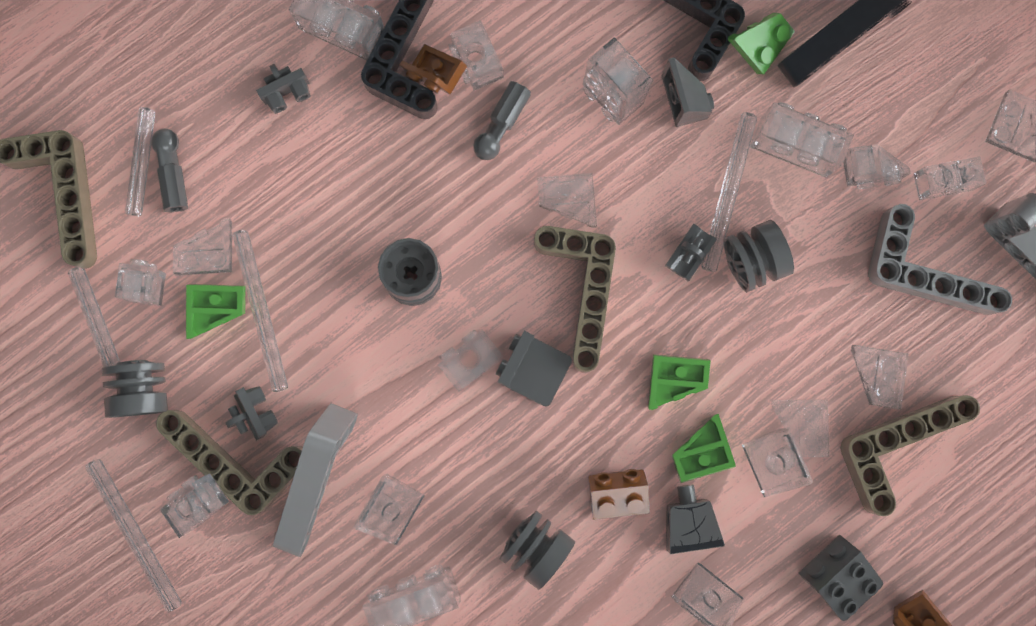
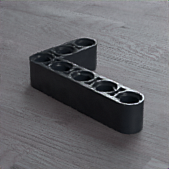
(718, 29)
(837, 37)
(387, 68)

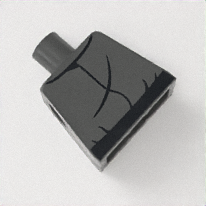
(691, 523)

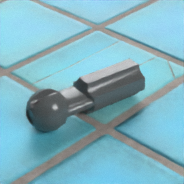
(503, 118)
(170, 173)

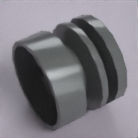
(759, 255)
(411, 256)
(134, 389)
(537, 550)

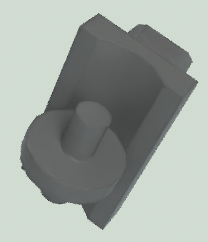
(282, 83)
(690, 252)
(246, 401)

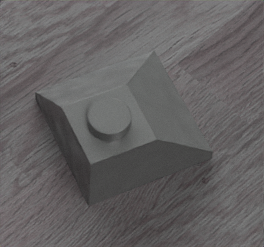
(685, 94)

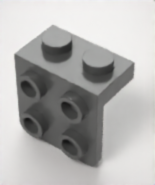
(534, 369)
(842, 577)

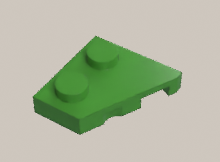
(762, 41)
(212, 306)
(675, 378)
(704, 452)

